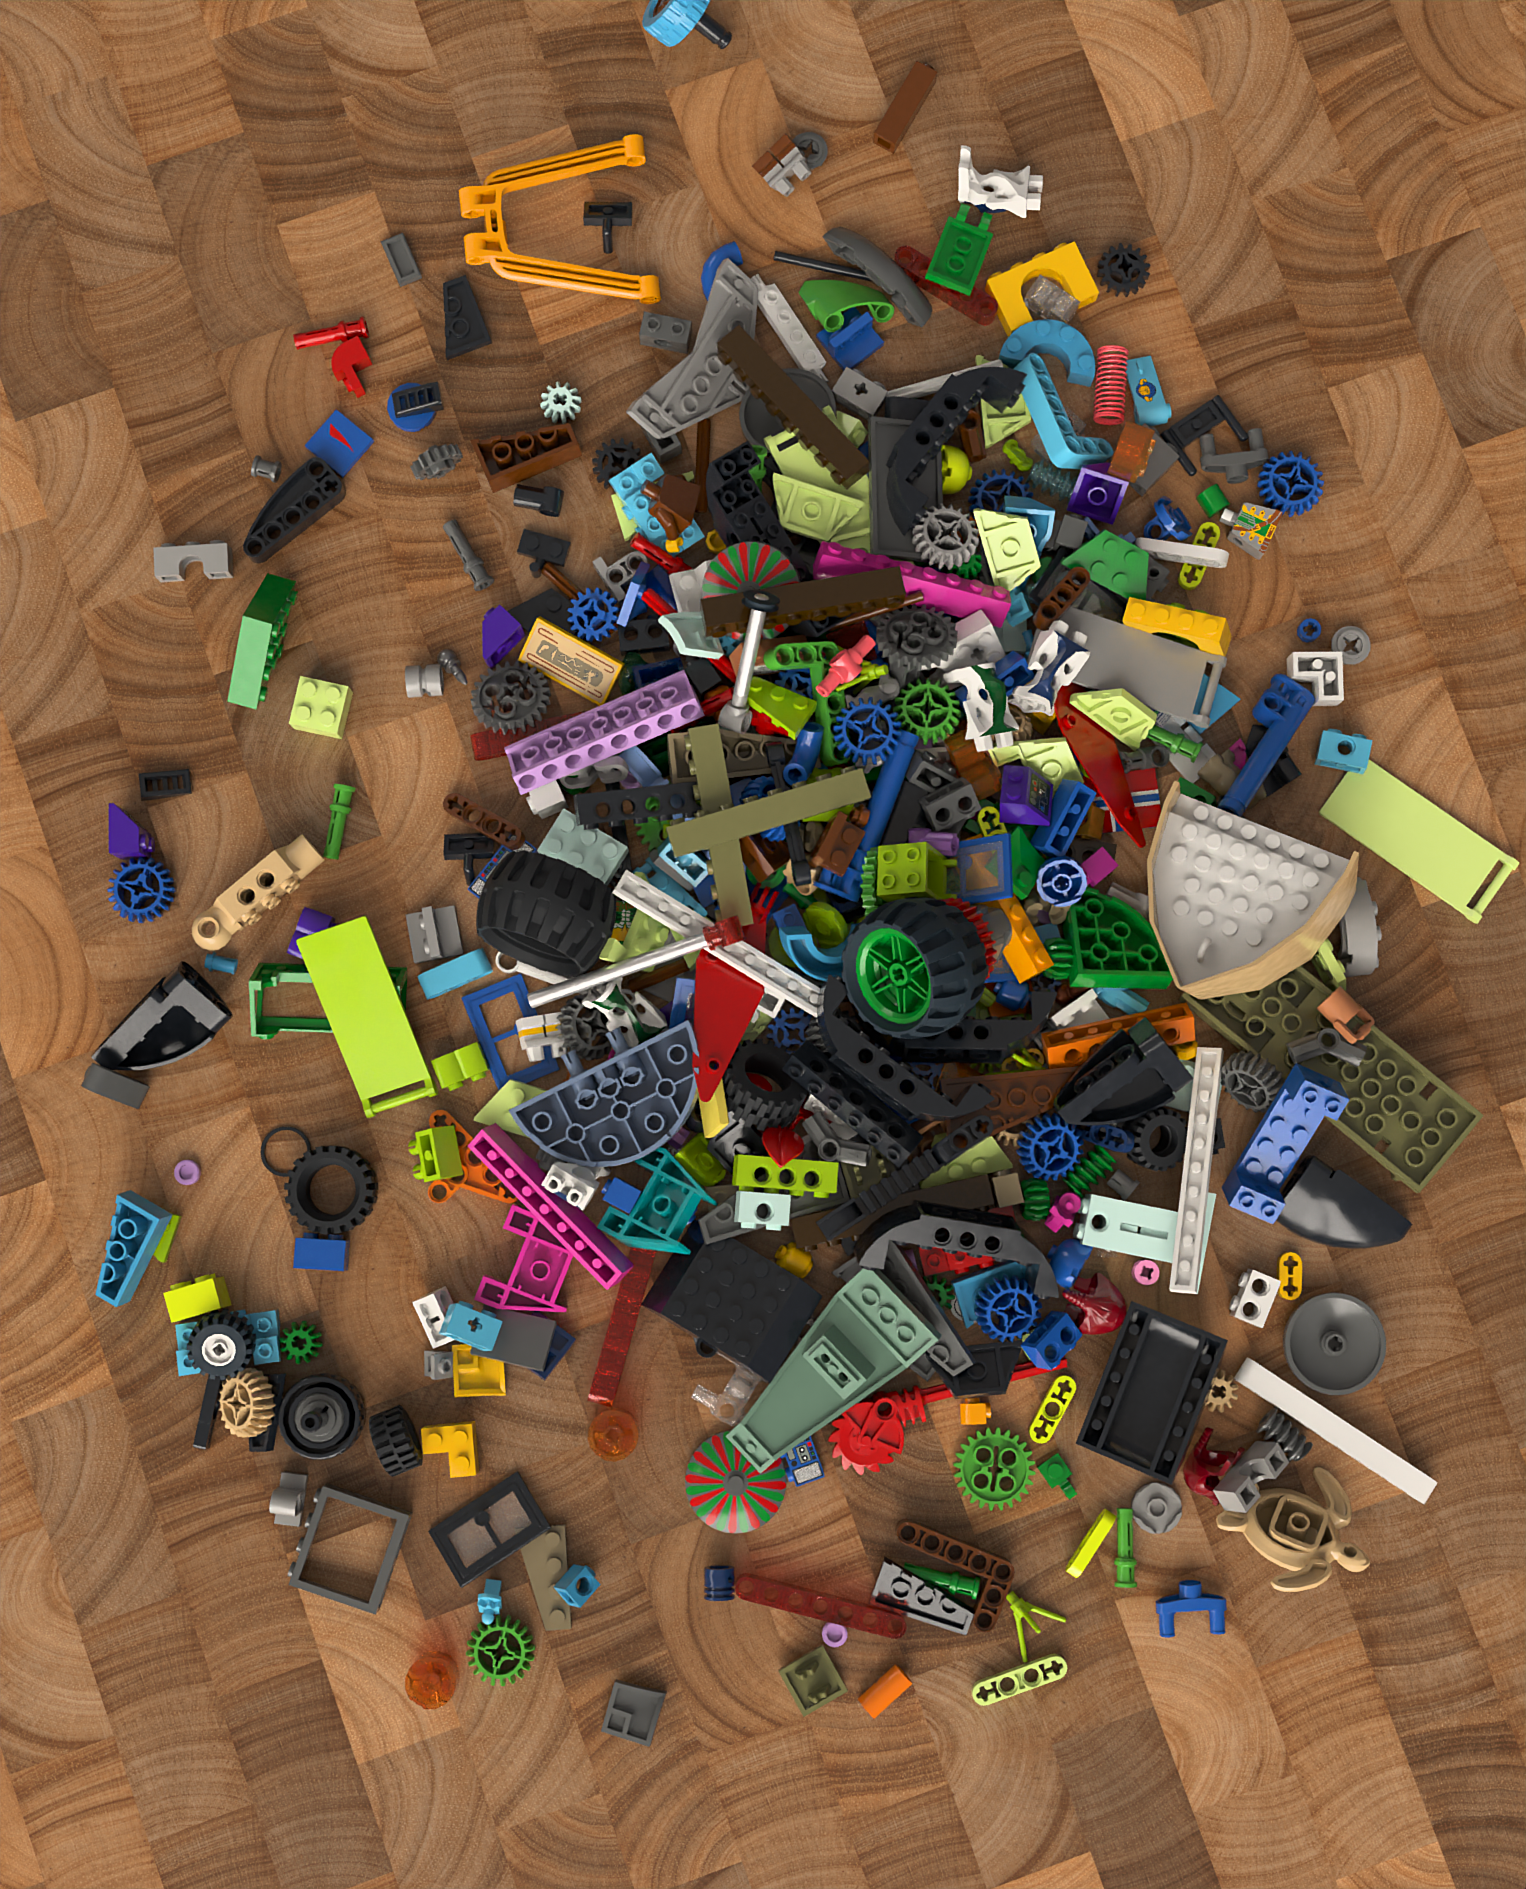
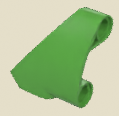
(830, 297)

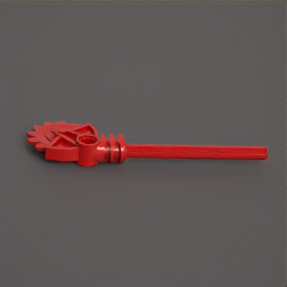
(870, 1435)

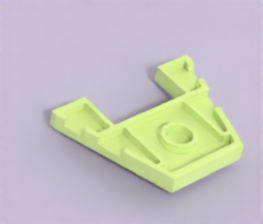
(1048, 757)
(643, 936)

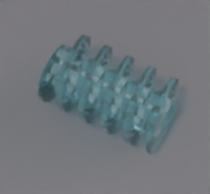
(1052, 480)

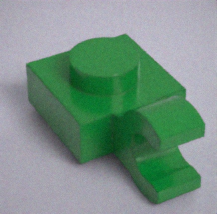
(1056, 1473)

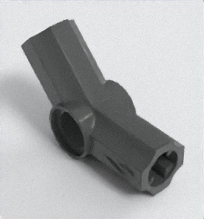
(1311, 1046)
(847, 1150)

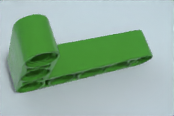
(818, 669)

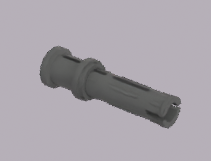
(472, 564)

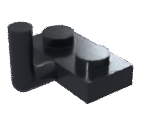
(607, 215)
(543, 549)
(467, 848)

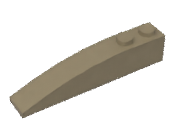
(742, 753)

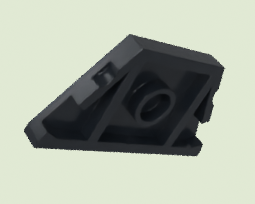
(549, 606)
(736, 1140)
(989, 1373)

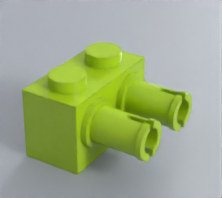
(437, 1154)

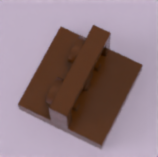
(836, 845)
(763, 856)

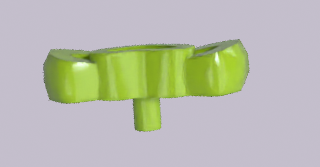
(1017, 455)

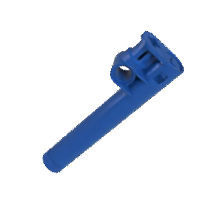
(1282, 713)
(880, 807)

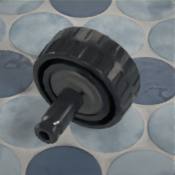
(321, 1416)

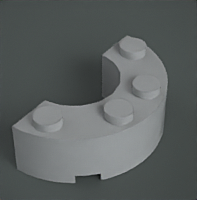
(1360, 934)

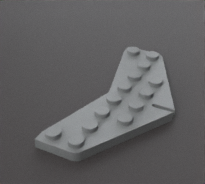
(700, 382)

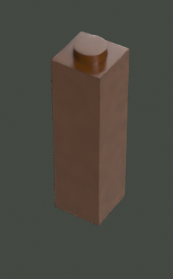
(905, 106)

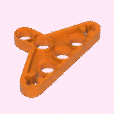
(475, 1174)

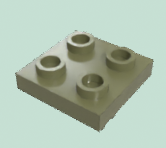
(861, 1177)
(813, 1680)

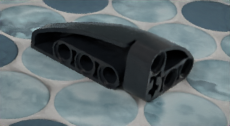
(166, 1024)
(1123, 1079)
(1337, 1209)

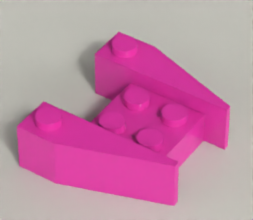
(536, 1272)

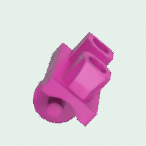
(1063, 1211)

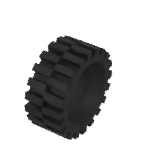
(752, 1102)
(300, 1182)

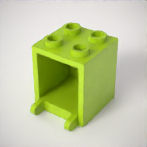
(912, 872)

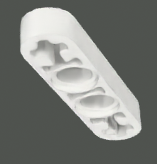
(1184, 552)

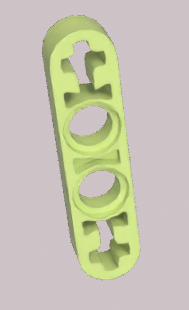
(1020, 1683)

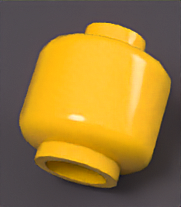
(794, 1259)

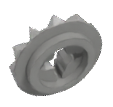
(1349, 634)

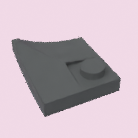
(633, 1712)

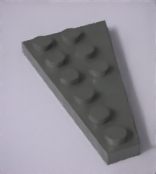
(720, 1223)
(949, 1349)

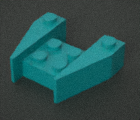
(661, 1208)

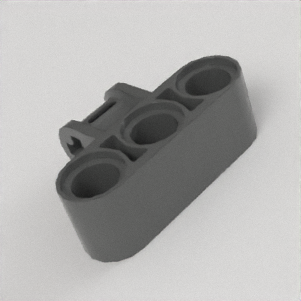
(114, 1085)

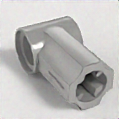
(1136, 900)

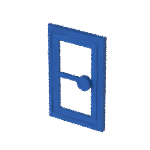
(472, 1001)

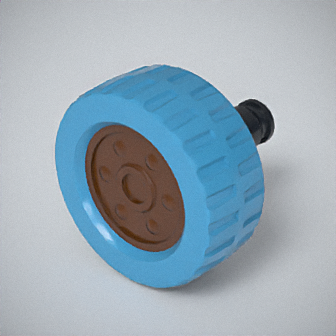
(674, 19)

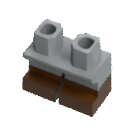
(793, 161)

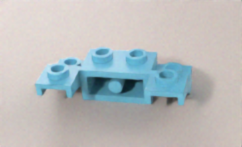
(628, 486)
(267, 1341)

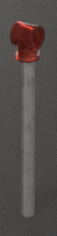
(722, 933)

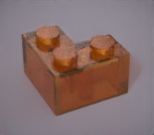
(1131, 451)
(973, 765)

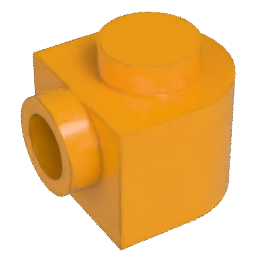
(974, 1411)

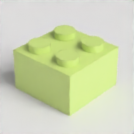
(321, 707)

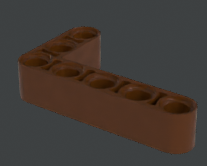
(964, 1560)

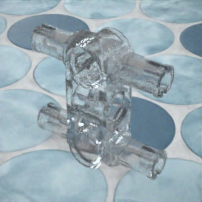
(735, 1393)

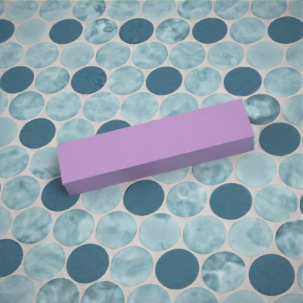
(603, 732)

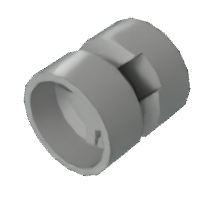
(424, 680)

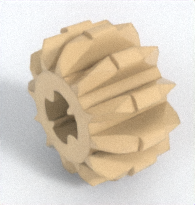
(1226, 1392)

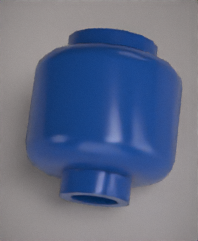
(1012, 994)

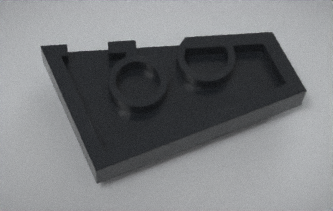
(463, 320)
(266, 1440)

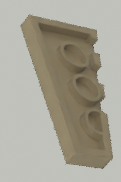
(546, 1564)

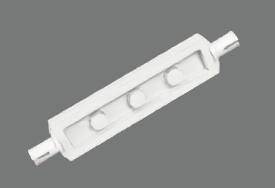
(789, 328)

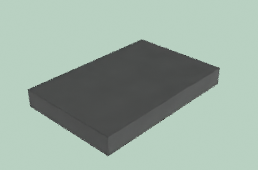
(521, 1339)

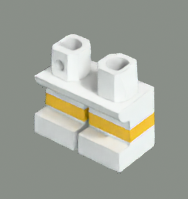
(539, 1032)

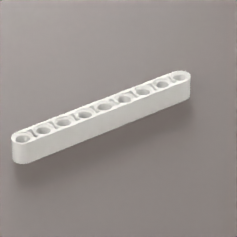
(1335, 1430)

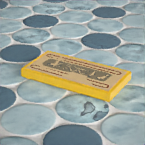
(571, 661)

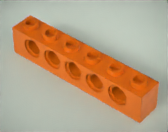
(1076, 1044)

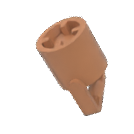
(1339, 1009)

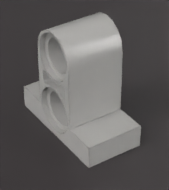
(620, 567)
(289, 1499)

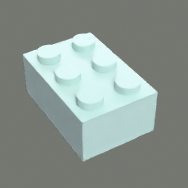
(583, 848)

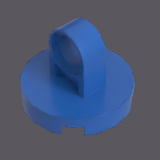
(1170, 520)

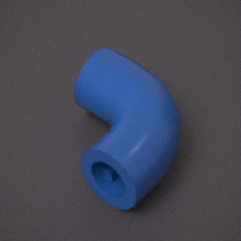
(713, 262)
(805, 754)

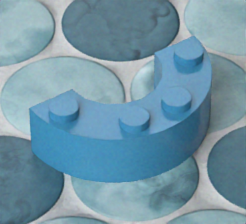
(1054, 339)
(810, 959)

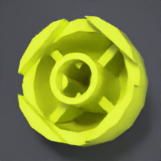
(955, 469)

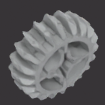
(948, 549)

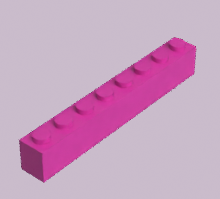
(940, 590)
(557, 1215)

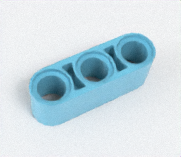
(455, 973)

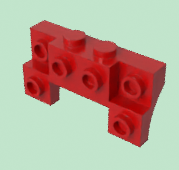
(938, 1261)

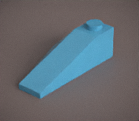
(1039, 516)

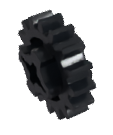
(1130, 262)
(609, 452)

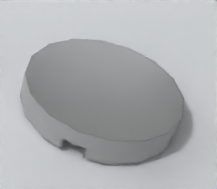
(1156, 1508)

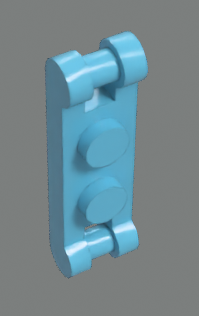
(669, 886)

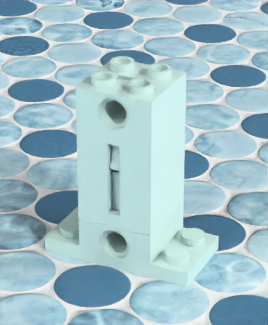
(1134, 1228)

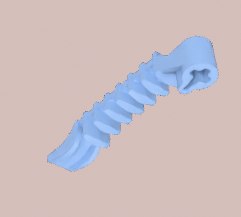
(648, 775)

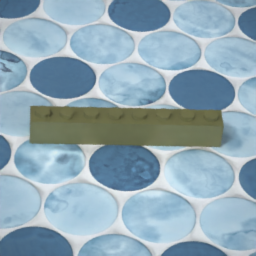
(714, 791)
(768, 812)

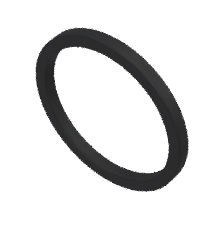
(267, 1138)

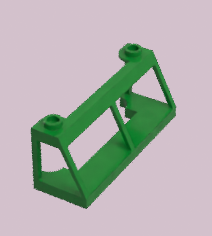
(271, 974)

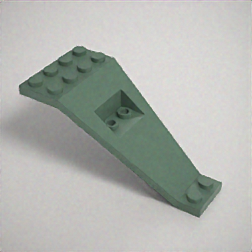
(867, 1335)

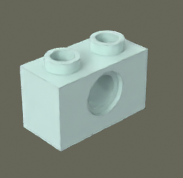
(777, 1205)

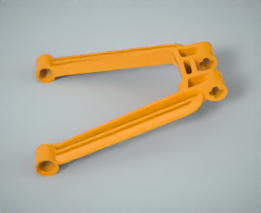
(493, 244)

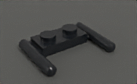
(1198, 424)

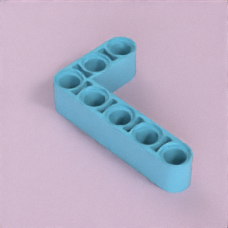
(1052, 422)

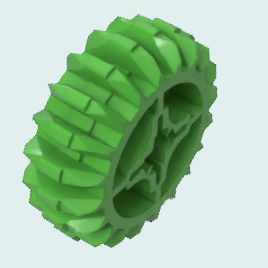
(936, 712)
(489, 1648)

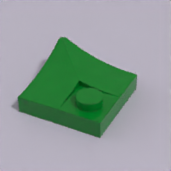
(1025, 863)

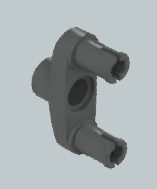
(1233, 464)

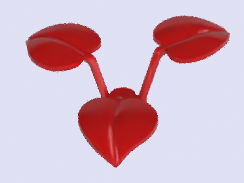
(780, 1142)

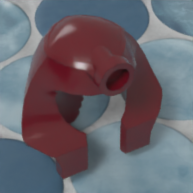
(1100, 1301)
(1203, 1468)

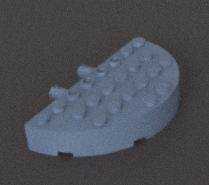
(618, 1106)

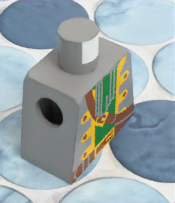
(1251, 527)

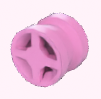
(1140, 1272)

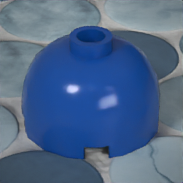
(1061, 881)
(1068, 1261)

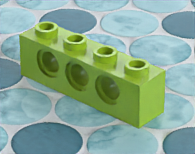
(825, 1175)

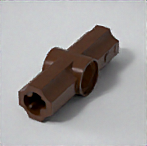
(972, 438)

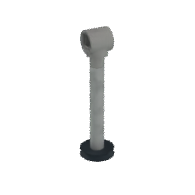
(736, 712)

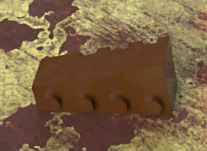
(525, 454)

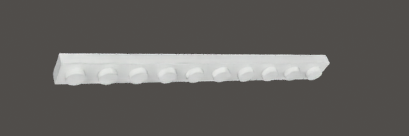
(738, 955)
(1196, 1170)

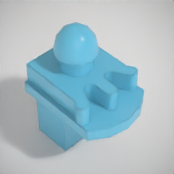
(490, 1601)

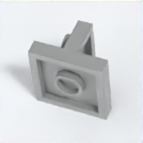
(434, 934)

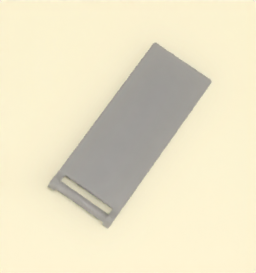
(1145, 665)

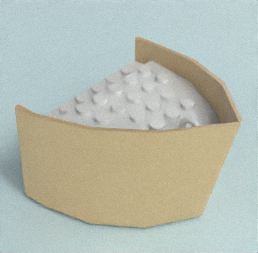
(1238, 898)

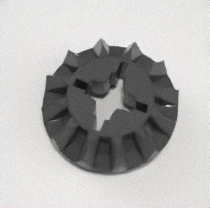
(819, 148)

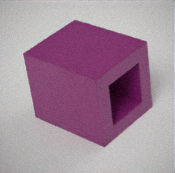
(1098, 866)

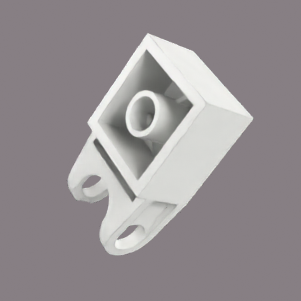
(975, 646)

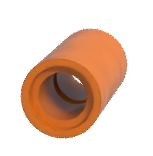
(885, 1691)

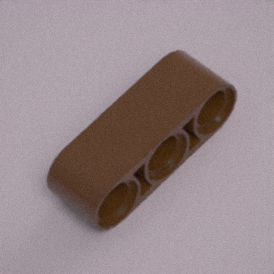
(1068, 590)

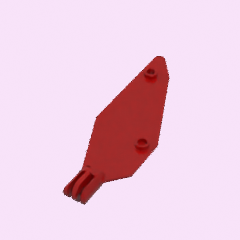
(1100, 760)
(725, 1002)

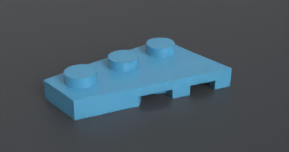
(968, 1286)

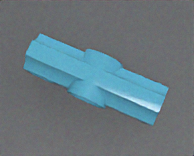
(1122, 999)

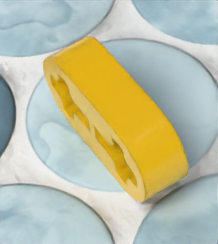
(1295, 1275)

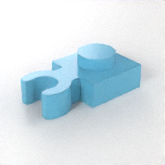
(1019, 609)

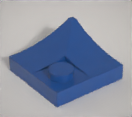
(633, 604)

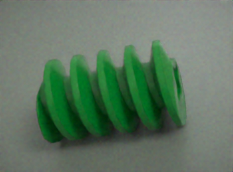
(1089, 1171)

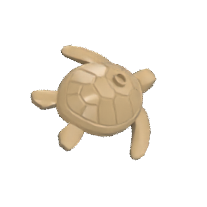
(1299, 1532)

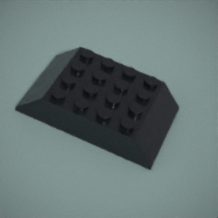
(733, 1301)
(1152, 1392)

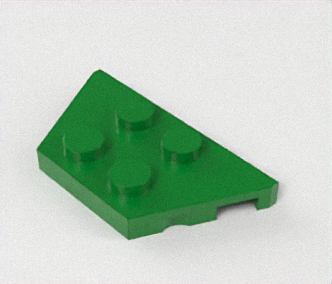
(1113, 564)

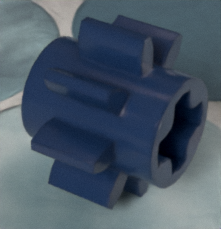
(1038, 985)

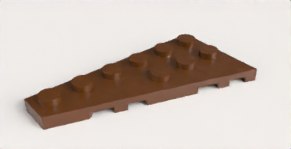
(1016, 1097)

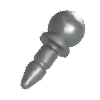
(451, 664)

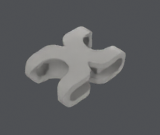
(601, 769)

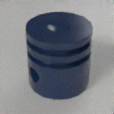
(719, 1582)

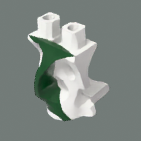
(992, 713)
(640, 1025)

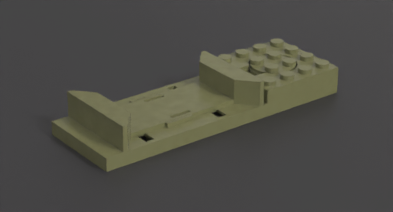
(1381, 1090)

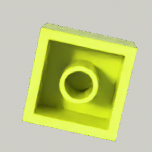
(191, 1300)

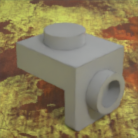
(438, 1364)

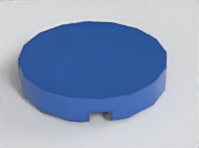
(410, 423)

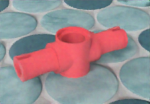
(845, 666)

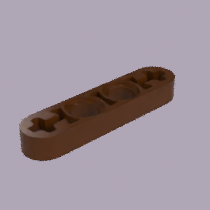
(482, 823)

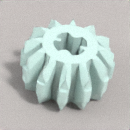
(565, 395)

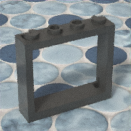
(312, 1522)

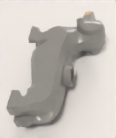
(886, 691)

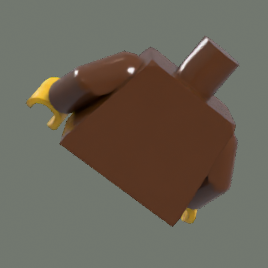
(672, 505)

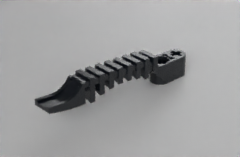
(900, 1181)

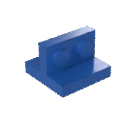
(853, 341)

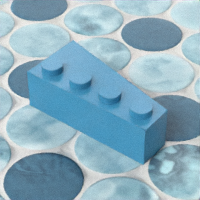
(131, 1245)

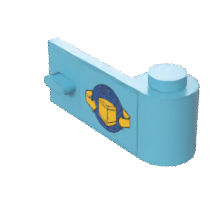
(1146, 392)

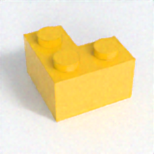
(460, 1443)

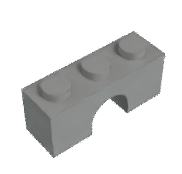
(172, 560)
(1260, 1462)

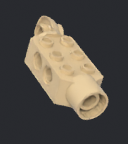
(232, 908)

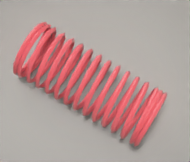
(1115, 359)

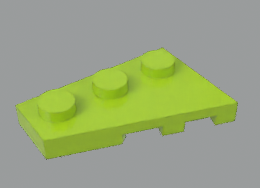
(781, 705)

